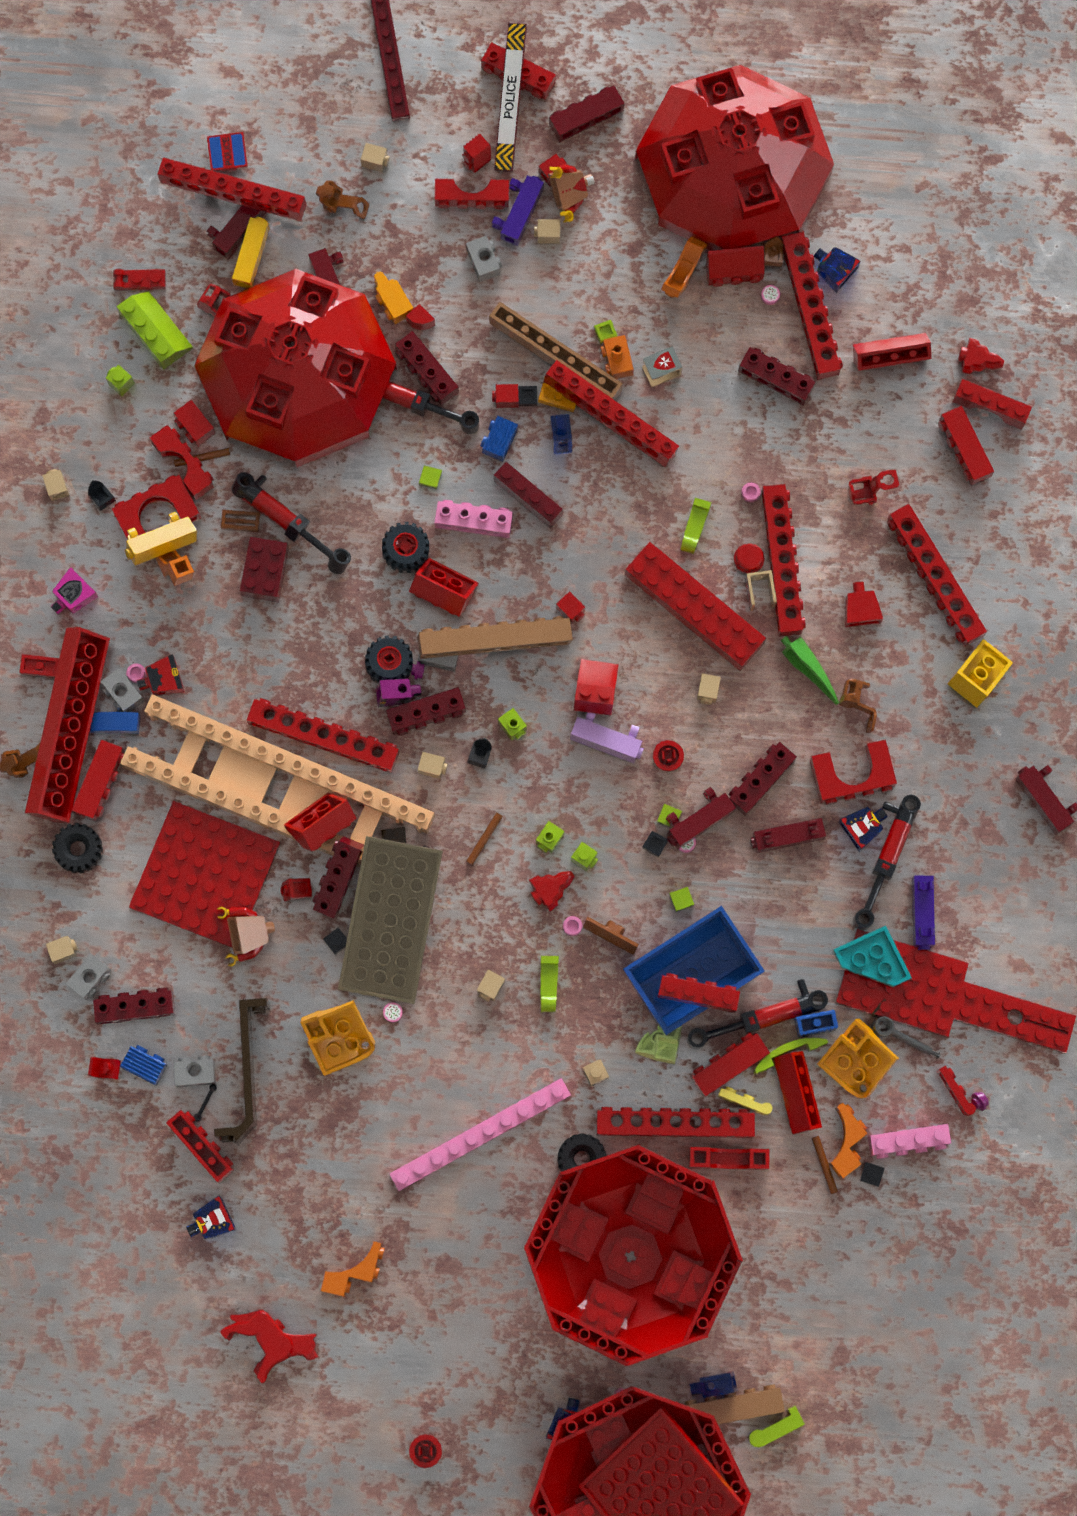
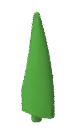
(806, 662)

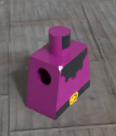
(388, 692)

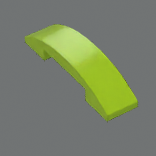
(811, 1044)

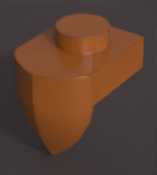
(773, 252)

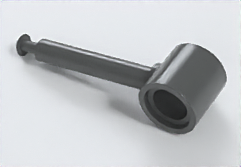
(890, 1031)

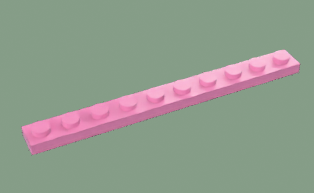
(480, 1134)

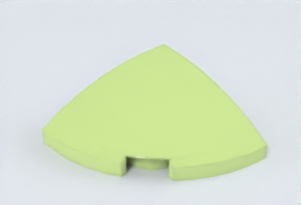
(660, 1046)

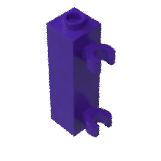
(522, 210)
(923, 911)

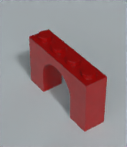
(171, 491)
(831, 788)

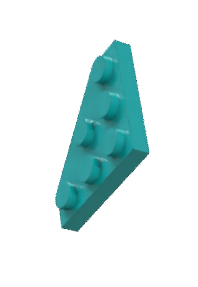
(874, 958)

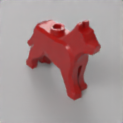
(272, 1339)

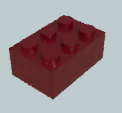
(264, 569)

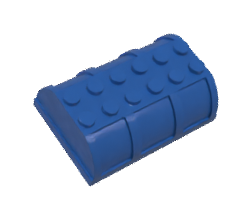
(704, 951)

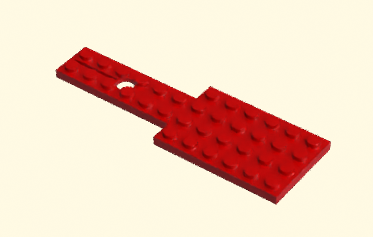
(940, 995)

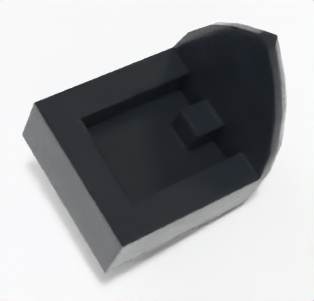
(100, 495)
(480, 753)

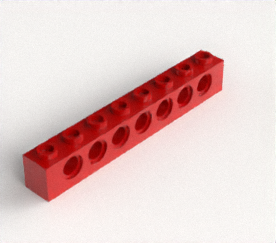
(232, 189)
(822, 367)
(611, 413)
(779, 494)
(907, 516)
(261, 707)
(745, 1130)

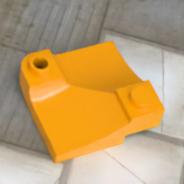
(337, 1037)
(858, 1059)

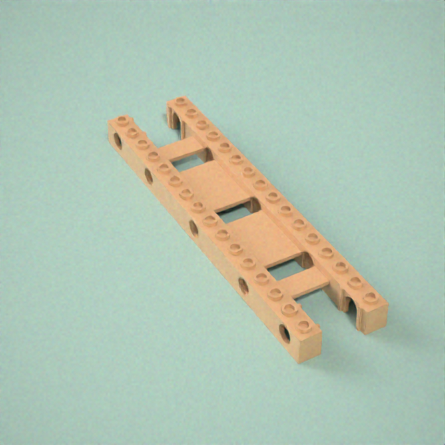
(247, 770)

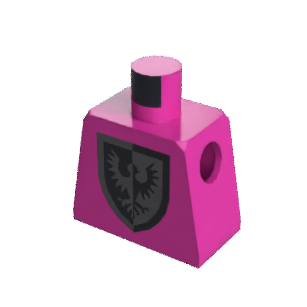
(72, 593)

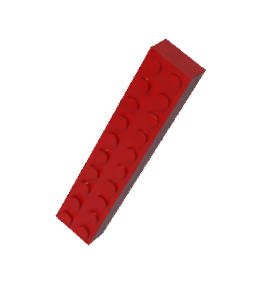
(67, 725)

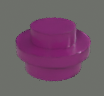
(418, 670)
(979, 1100)

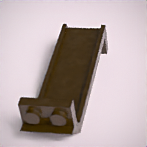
(240, 1132)

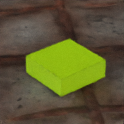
(605, 330)
(430, 477)
(666, 810)
(681, 899)

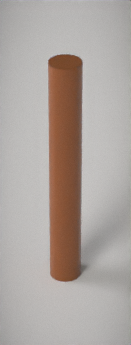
(205, 456)
(484, 838)
(824, 1164)

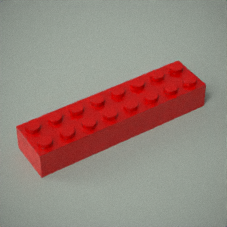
(695, 606)

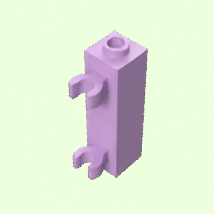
(607, 740)

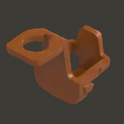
(331, 197)
(852, 700)
(16, 763)

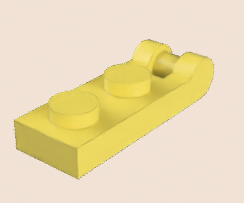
(745, 1101)

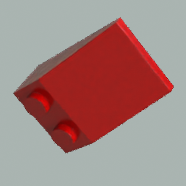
(596, 687)

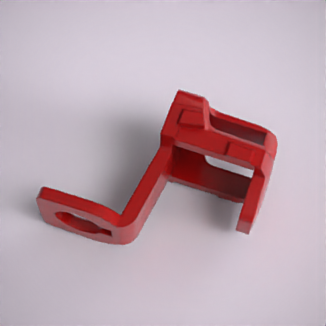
(207, 302)
(871, 487)

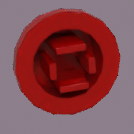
(749, 558)
(668, 755)
(425, 1451)

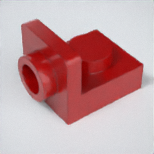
(296, 889)
(104, 1068)

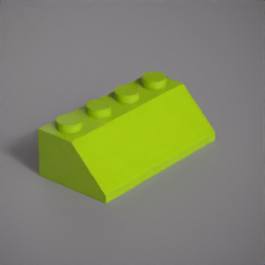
(154, 328)

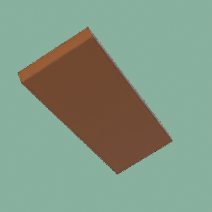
(611, 933)

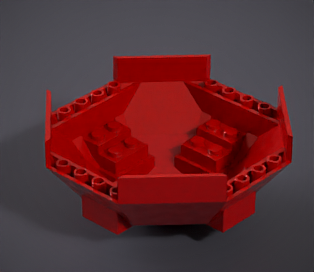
(729, 184)
(302, 396)
(679, 1246)
(599, 1430)

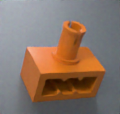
(617, 356)

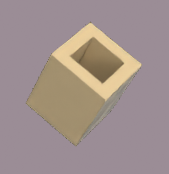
(374, 157)
(548, 231)
(55, 484)
(708, 688)
(432, 765)
(62, 949)
(490, 986)
(595, 1072)

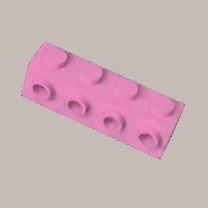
(473, 519)
(907, 1140)

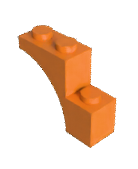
(684, 268)
(176, 567)
(853, 1131)
(367, 1270)

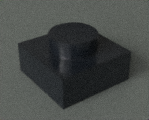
(527, 395)
(655, 844)
(336, 940)
(872, 1174)

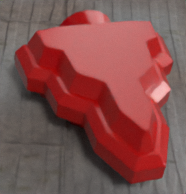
(977, 358)
(550, 888)

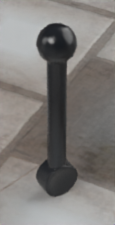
(198, 1117)

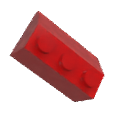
(735, 266)
(443, 587)
(320, 821)

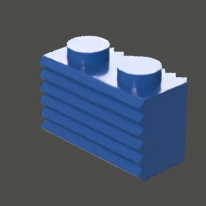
(499, 439)
(816, 1023)
(144, 1065)

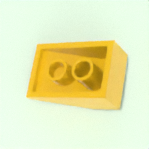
(980, 673)

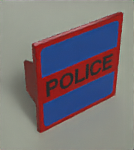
(227, 151)

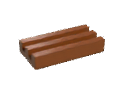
(256, 522)

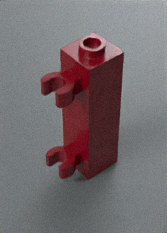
(233, 233)
(322, 264)
(1044, 799)
(700, 821)
(788, 835)

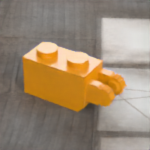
(392, 297)

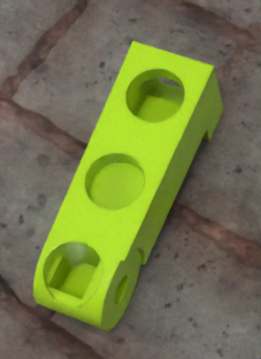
(695, 525)
(549, 979)
(759, 1438)

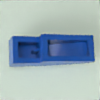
(115, 723)

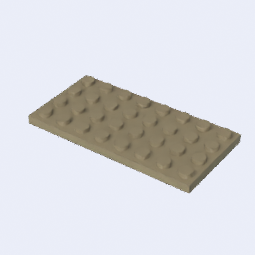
(390, 919)

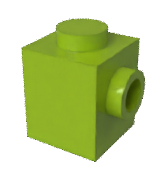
(119, 380)
(512, 724)
(549, 837)
(584, 856)

